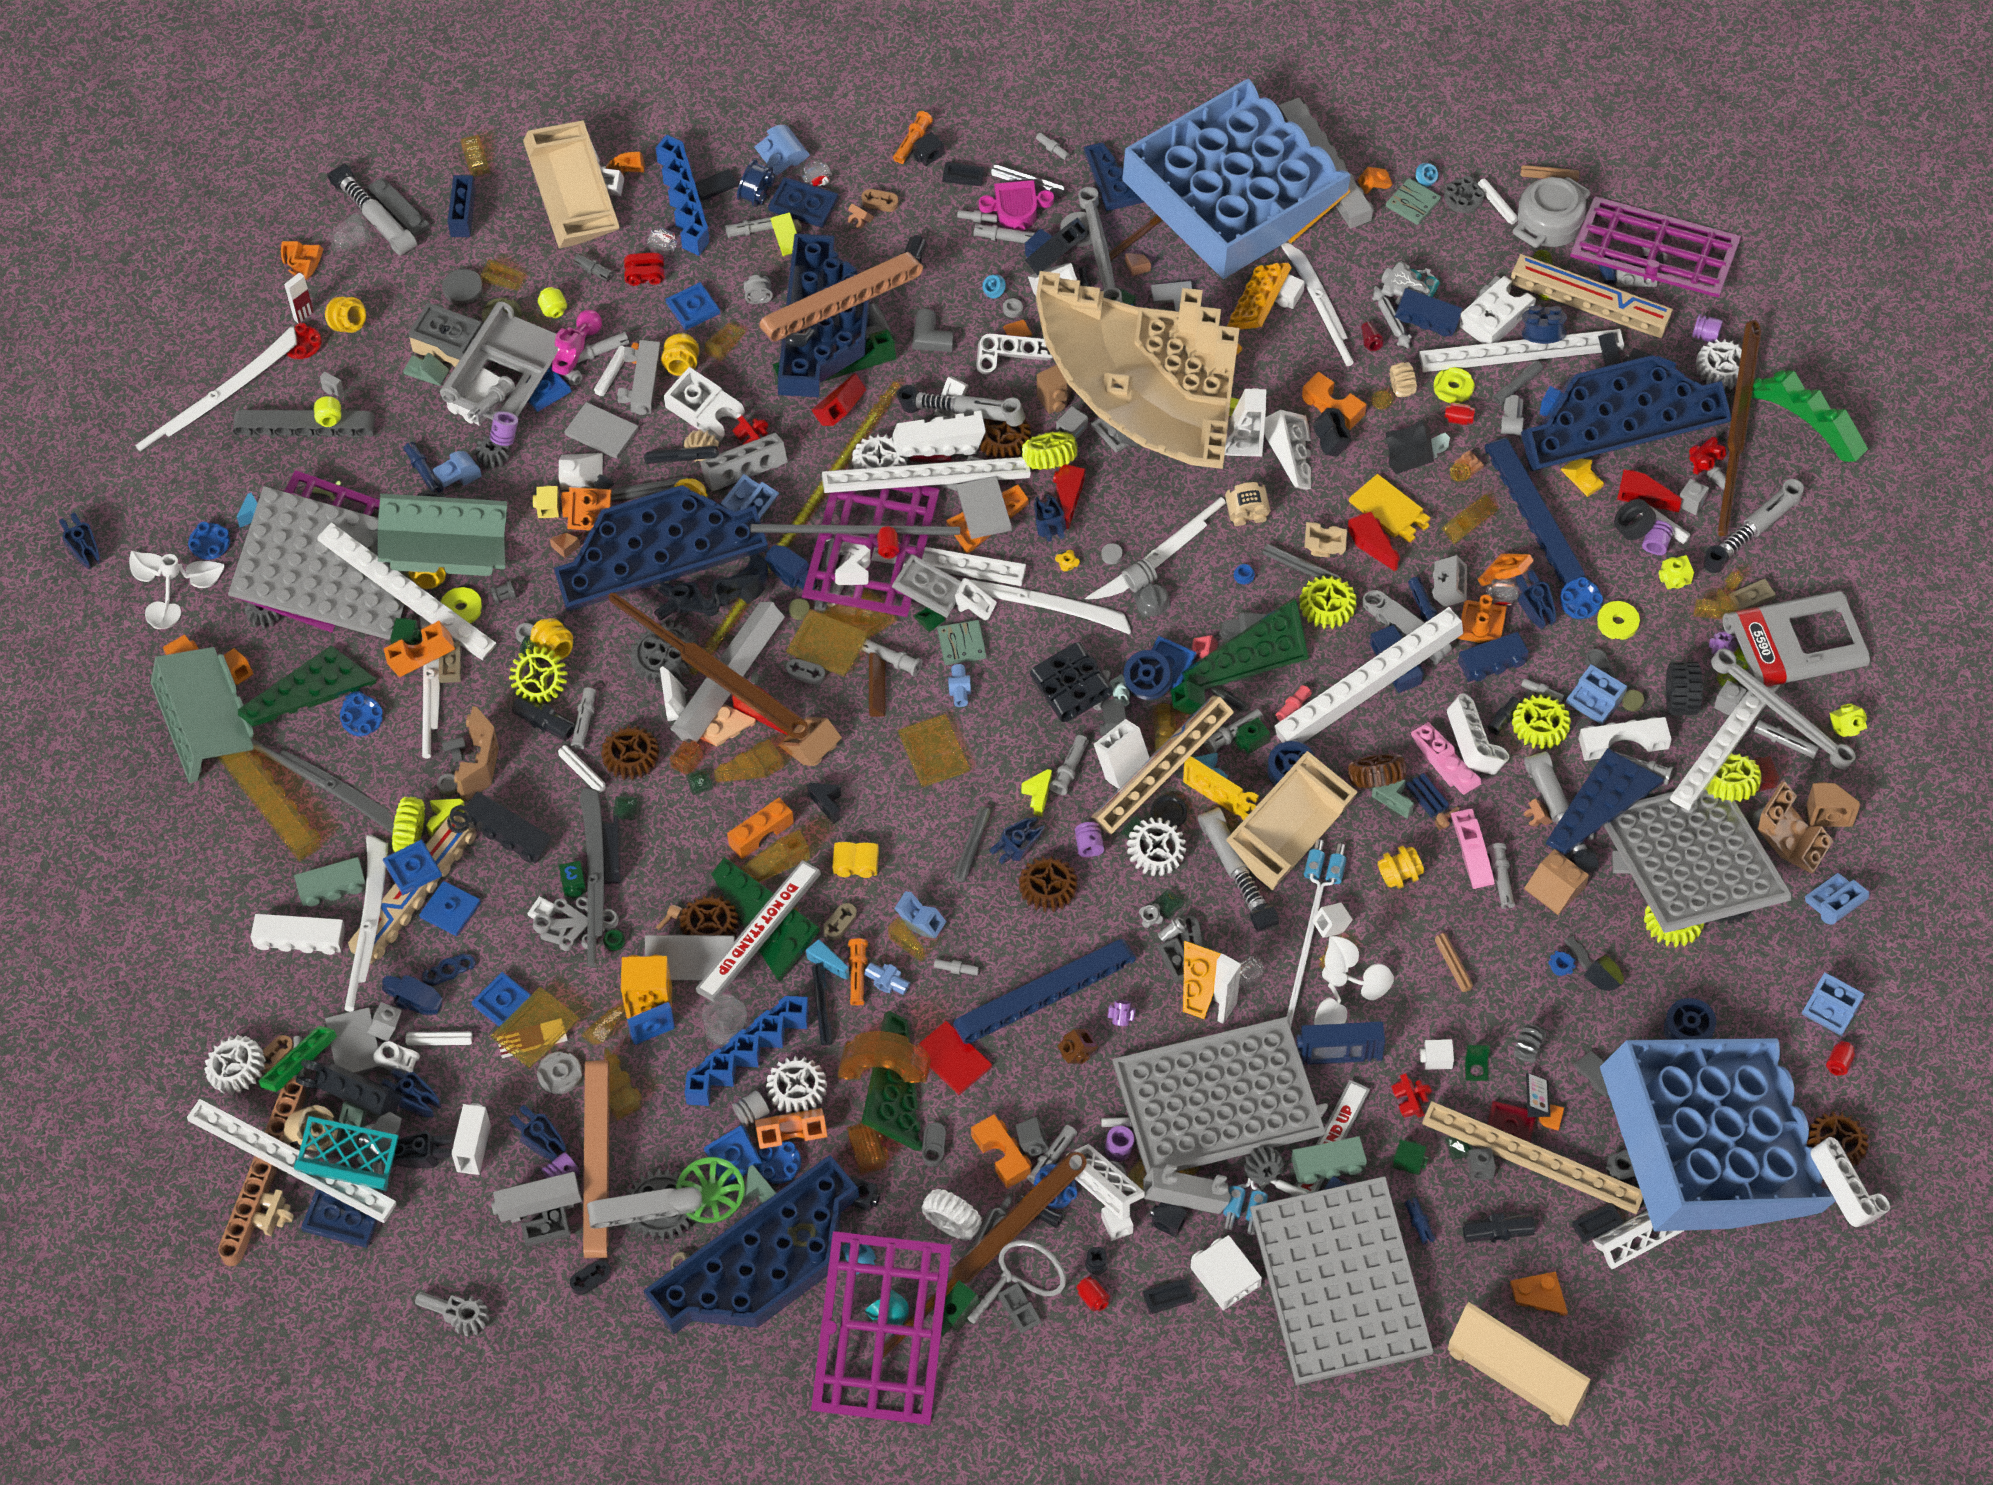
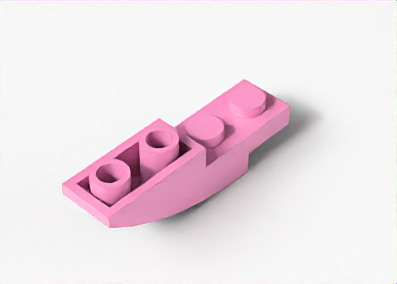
(1443, 758)
(1473, 848)

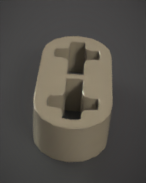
(836, 918)

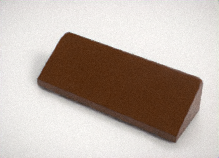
(876, 686)

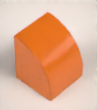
(238, 666)

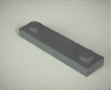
(398, 206)

